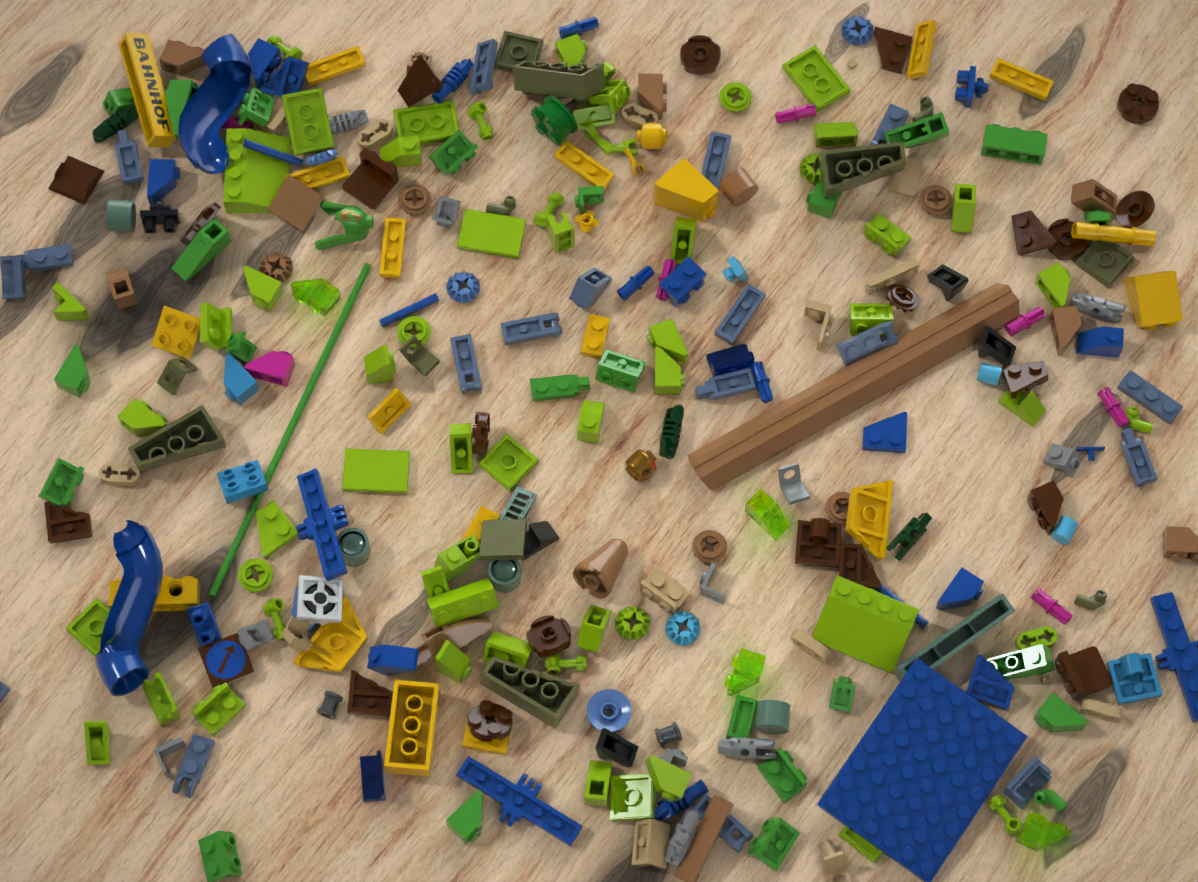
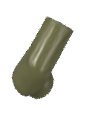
(926, 109)
(504, 208)
(1092, 602)

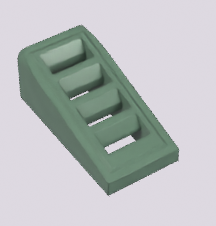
(511, 504)

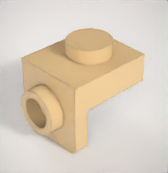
(295, 634)

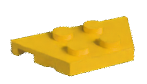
(870, 515)
(334, 643)

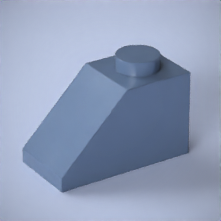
(589, 288)

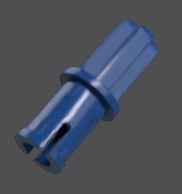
(578, 27)
(635, 283)
(761, 381)

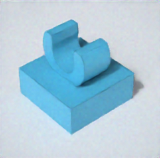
(736, 270)

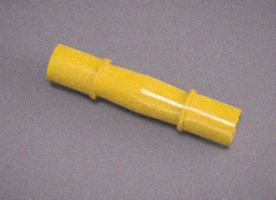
(1113, 234)

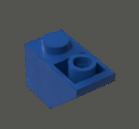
(263, 60)

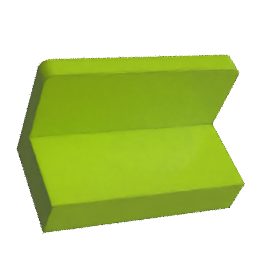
(592, 114)
(835, 134)
(507, 648)

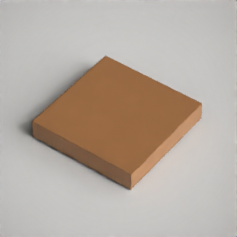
(295, 203)

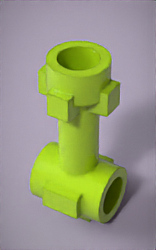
(295, 52)
(476, 113)
(555, 200)
(273, 609)
(554, 664)
(1012, 824)

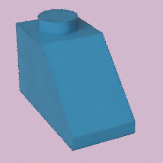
(238, 381)

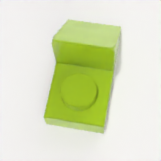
(69, 307)
(1024, 406)
(434, 581)
(97, 742)

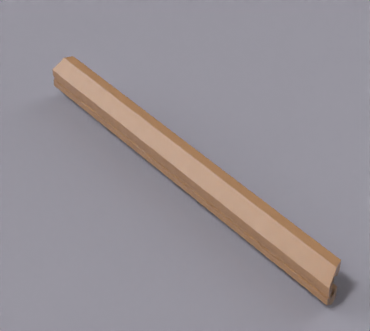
(853, 386)

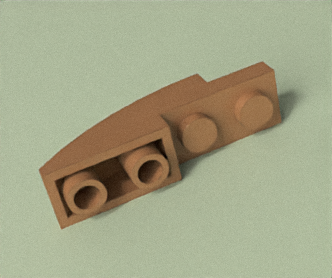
(458, 633)

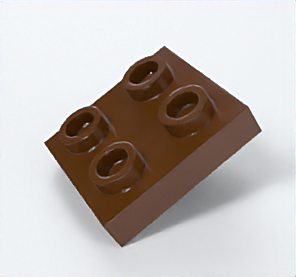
(818, 543)

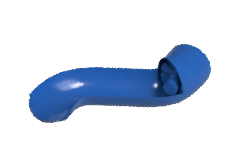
(225, 89)
(131, 610)

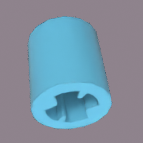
(989, 374)
(1064, 530)

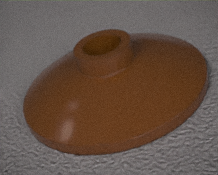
(1135, 209)

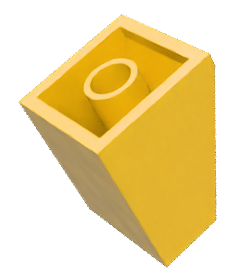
(686, 192)
(1154, 299)

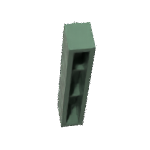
(960, 635)

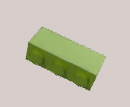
(462, 602)

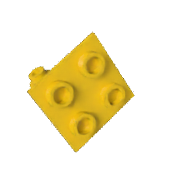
(176, 332)

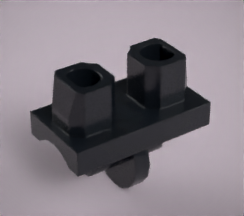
(160, 216)

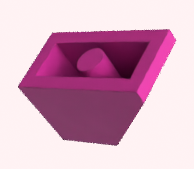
(272, 367)

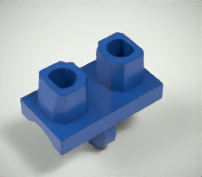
(967, 94)
(204, 623)

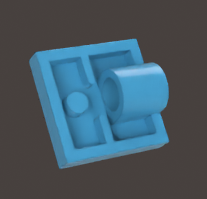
(242, 481)
(1134, 678)

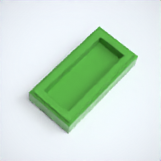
(742, 717)

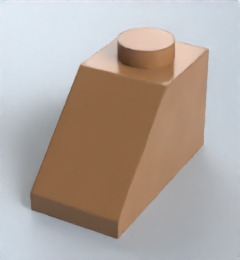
(1093, 196)
(1065, 326)

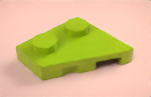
(274, 529)

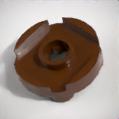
(700, 65)
(1140, 93)
(1065, 250)
(480, 433)
(548, 646)
(494, 712)

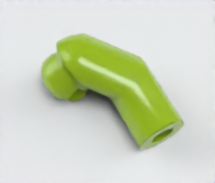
(1135, 421)

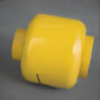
(652, 136)

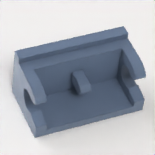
(13, 277)
(1027, 782)

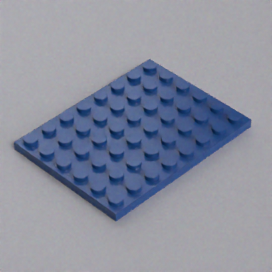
(921, 771)

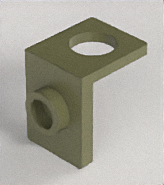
(419, 357)
(174, 374)

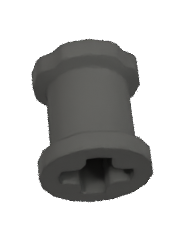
(329, 705)
(668, 734)

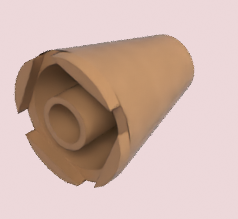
(601, 568)

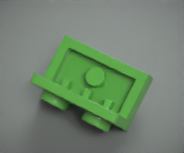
(452, 153)
(61, 483)
(220, 856)

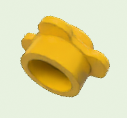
(586, 227)

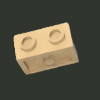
(664, 591)

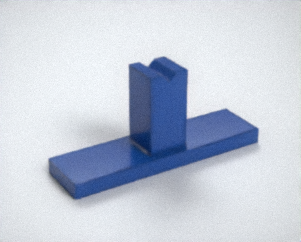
(1090, 451)

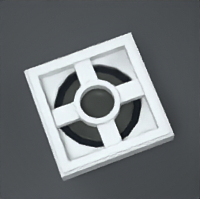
(319, 600)

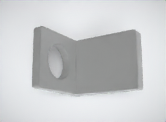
(793, 487)
(707, 592)
(167, 748)

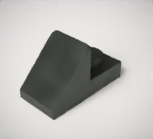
(948, 280)
(996, 346)
(538, 537)
(616, 748)

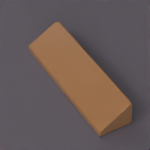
(704, 839)

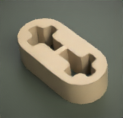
(640, 115)
(374, 134)
(120, 479)
(811, 646)
(1101, 710)

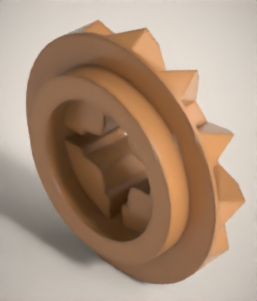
(941, 194)
(407, 195)
(279, 274)
(832, 507)
(711, 537)

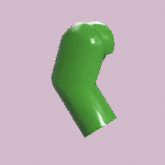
(1049, 797)

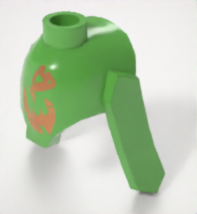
(353, 219)

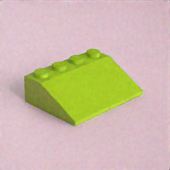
(251, 176)
(864, 624)

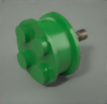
(555, 119)

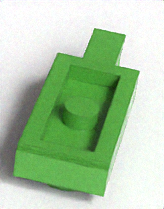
(558, 387)

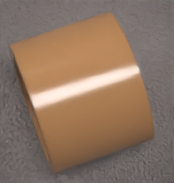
(738, 186)

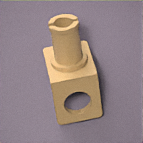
(833, 862)

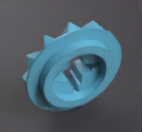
(685, 637)

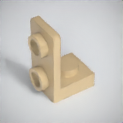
(820, 311)

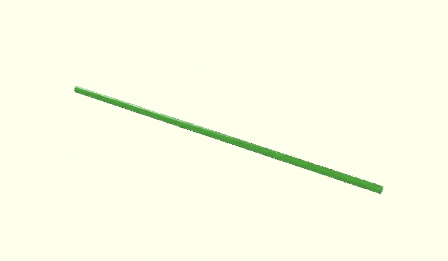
(290, 429)

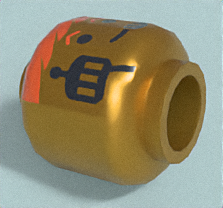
(641, 465)

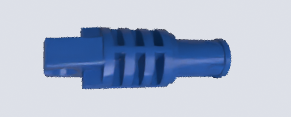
(453, 80)
(670, 809)

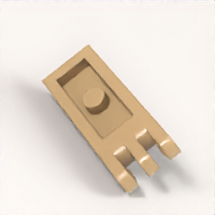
(892, 276)

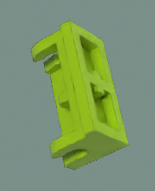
(560, 234)
(160, 700)

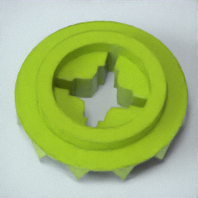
(730, 91)
(807, 171)
(407, 326)
(245, 573)
(639, 630)

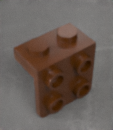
(371, 179)
(1083, 672)

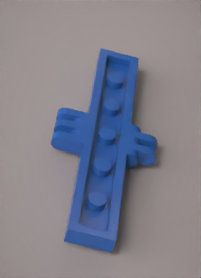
(322, 524)
(1180, 653)
(519, 801)

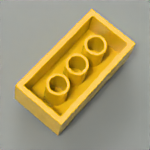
(412, 728)

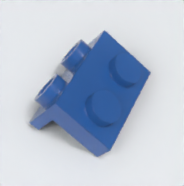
(683, 281)

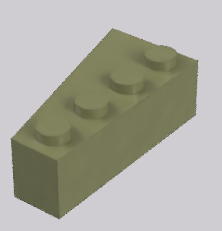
(177, 441)

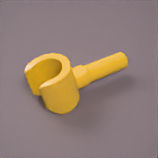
(633, 162)

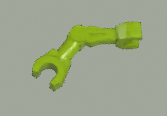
(592, 134)

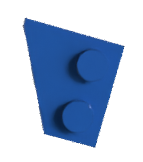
(287, 78)
(886, 435)
(989, 685)

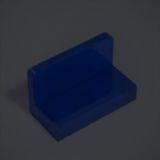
(730, 360)
(373, 777)

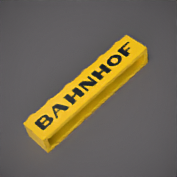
(147, 89)

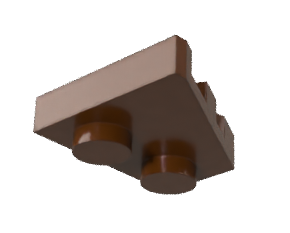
(856, 566)

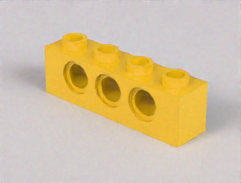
(165, 601)

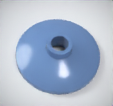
(609, 700)

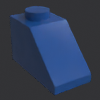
(161, 178)
(1101, 342)
(961, 591)
(392, 659)

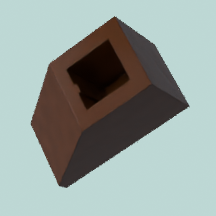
(1046, 502)

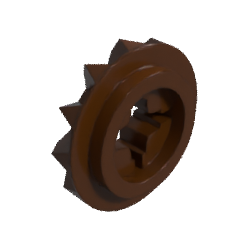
(910, 298)

